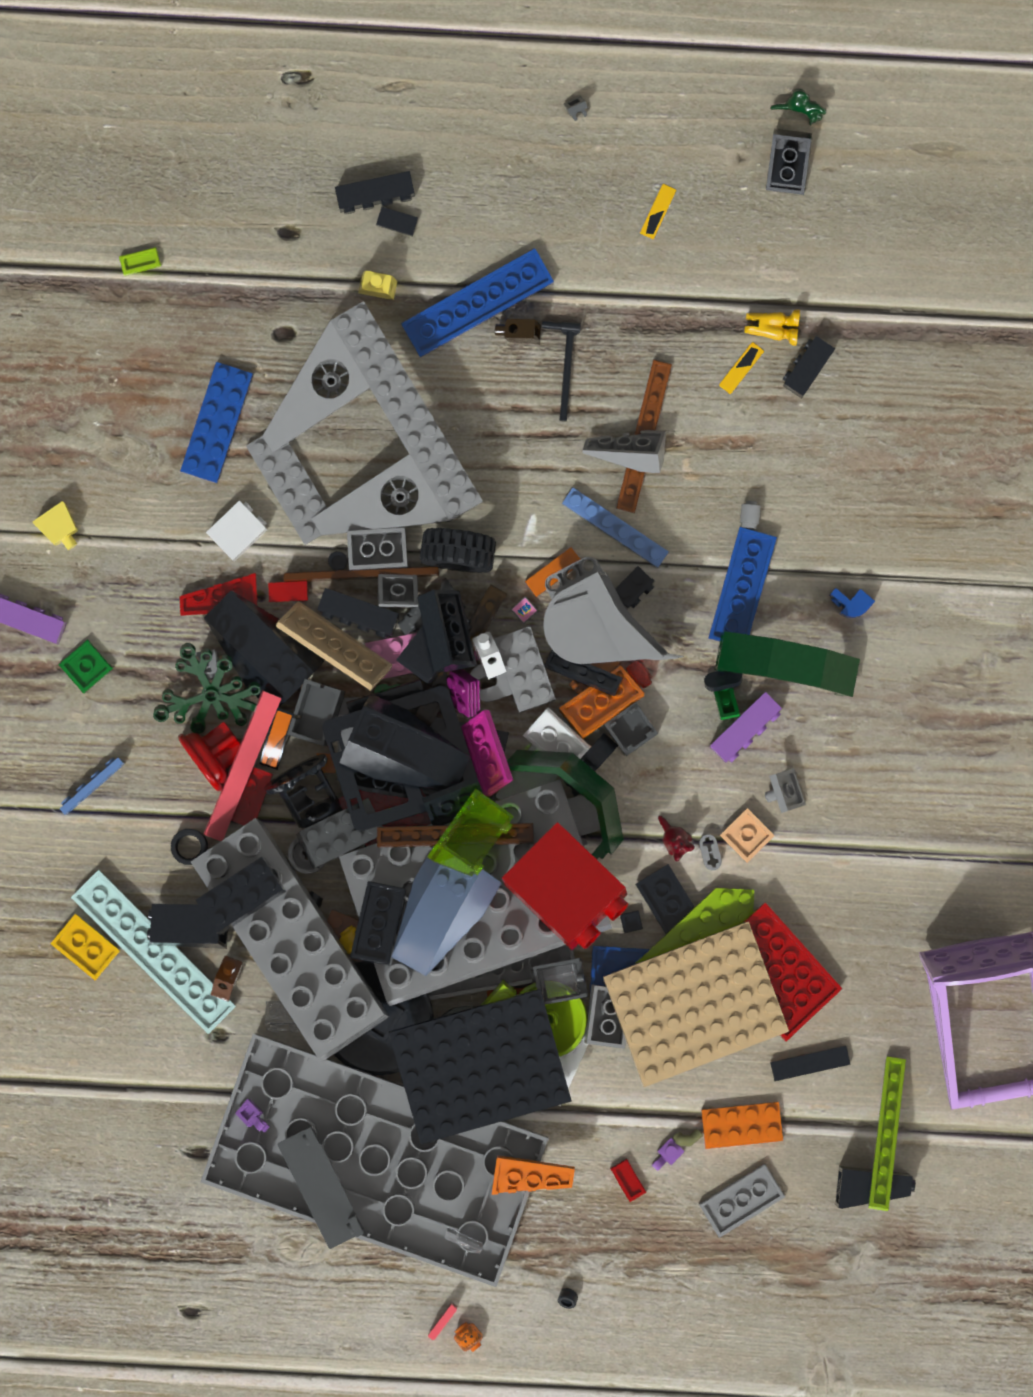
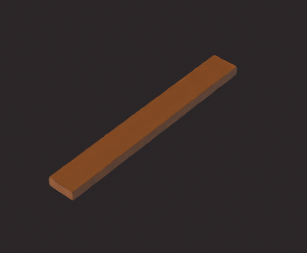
(647, 421)

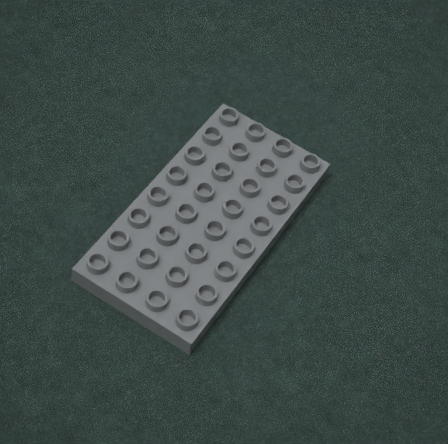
(366, 1127)

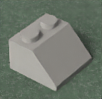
(397, 590)

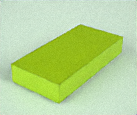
(140, 261)

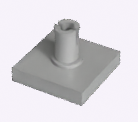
(785, 791)

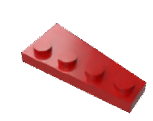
(204, 600)

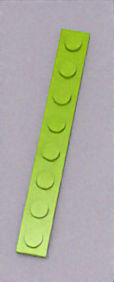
(887, 1133)

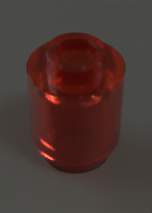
(639, 674)

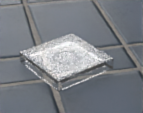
(463, 1240)

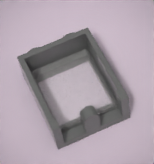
(560, 980)

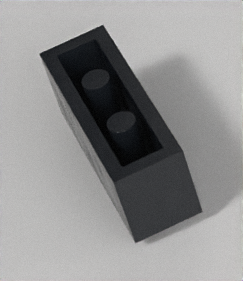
(807, 366)

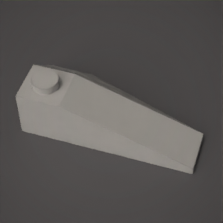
(637, 452)

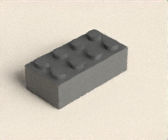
(334, 836)

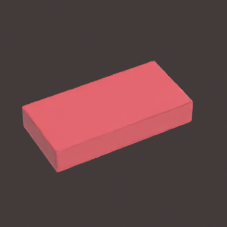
(442, 1321)

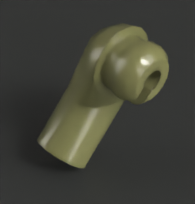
(687, 1140)

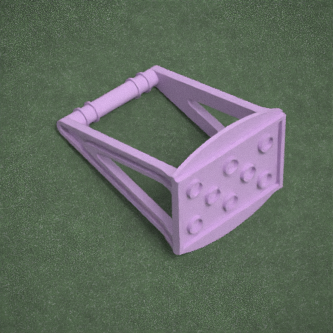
(969, 964)

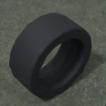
(177, 837)

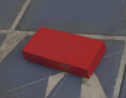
(288, 591)
(628, 1180)

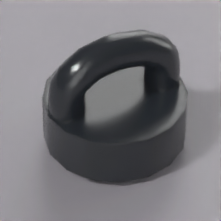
(568, 1298)

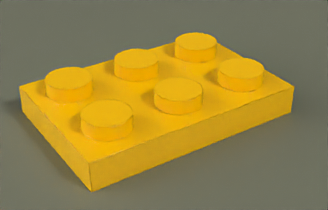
(85, 947)

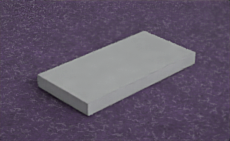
(741, 1200)

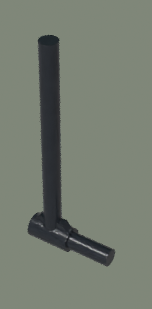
(569, 329)

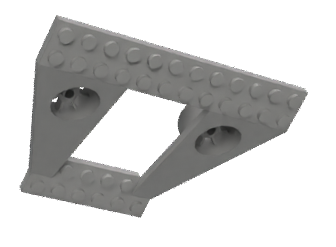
(432, 467)

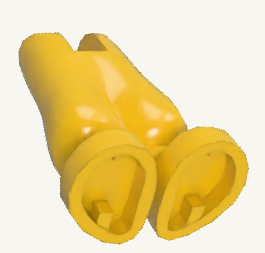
(772, 325)

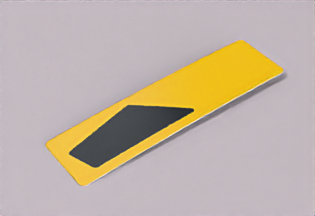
(658, 211)
(741, 368)

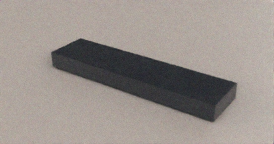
(584, 674)
(810, 1063)

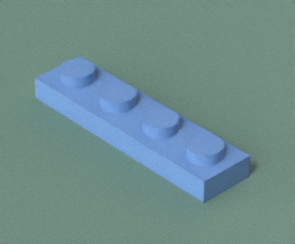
(97, 780)

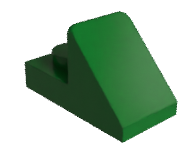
(726, 704)

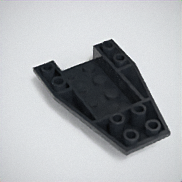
(401, 748)

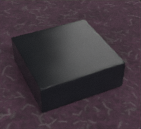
(631, 921)

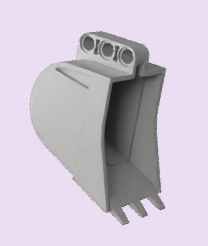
(591, 623)

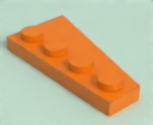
(530, 1175)

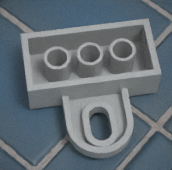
(524, 672)

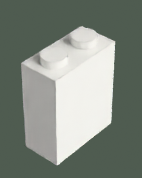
(237, 530)

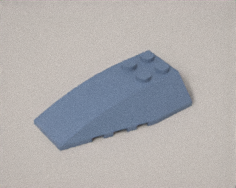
(440, 913)

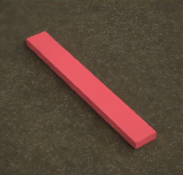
(242, 766)

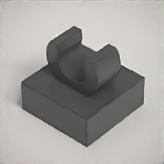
(576, 105)

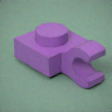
(250, 1115)
(669, 1153)

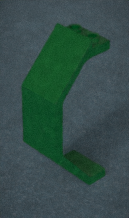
(787, 662)
(583, 780)

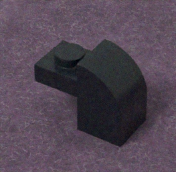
(599, 752)

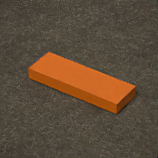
(537, 581)

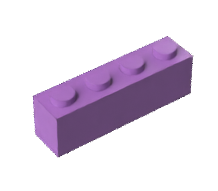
(31, 621)
(745, 727)

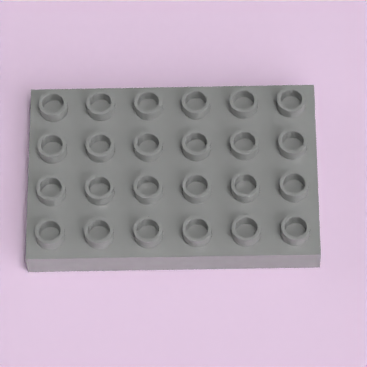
(507, 928)

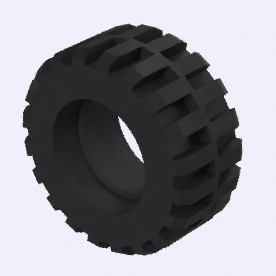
(458, 550)

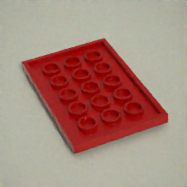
(795, 974)

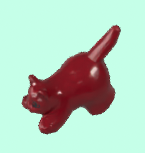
(676, 839)

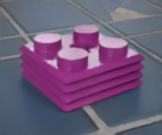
(464, 692)

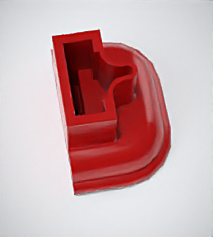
(212, 752)

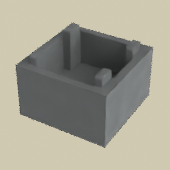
(630, 729)

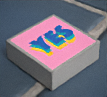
(524, 610)

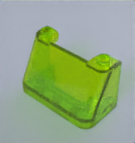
(471, 835)

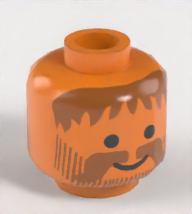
(468, 1337)

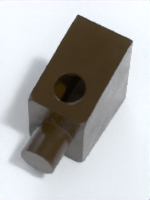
(527, 331)

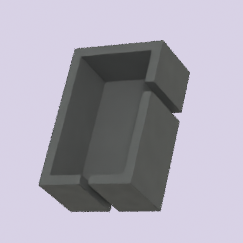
(315, 705)

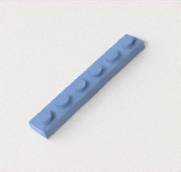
(615, 527)

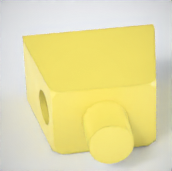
(377, 285)
(58, 525)

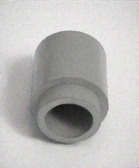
(750, 515)

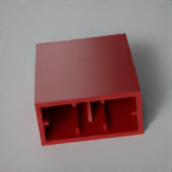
(566, 887)

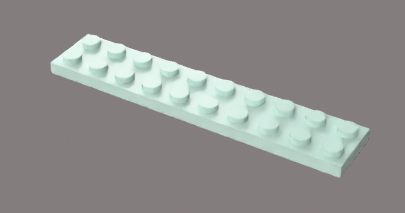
(162, 963)

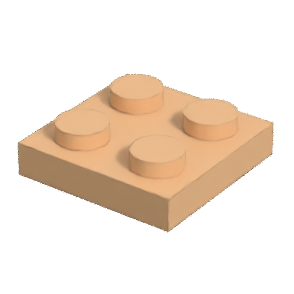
(747, 835)

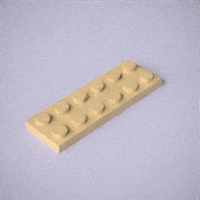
(334, 645)

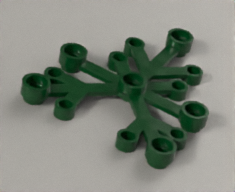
(198, 668)

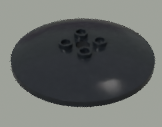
(374, 1049)

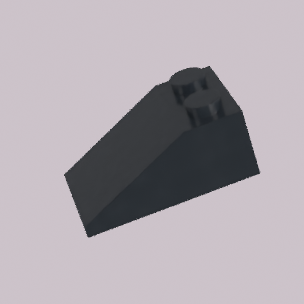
(789, 161)

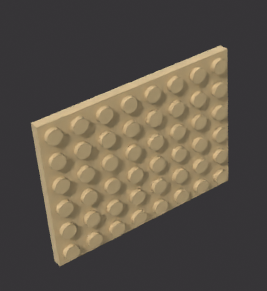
(695, 1004)

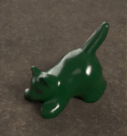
(800, 102)

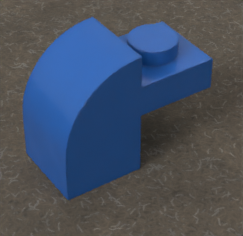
(852, 608)

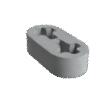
(715, 851)

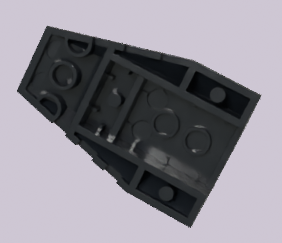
(260, 648)

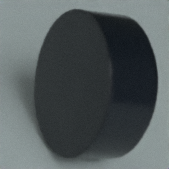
(337, 560)

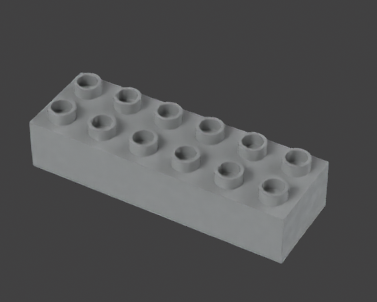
(296, 947)

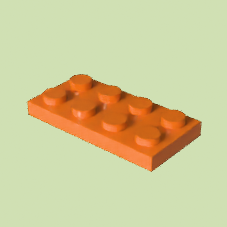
(595, 708)
(742, 1125)

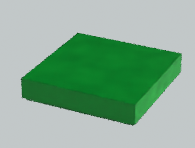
(85, 666)

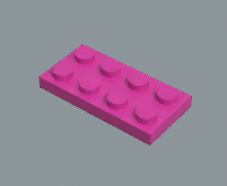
(486, 753)

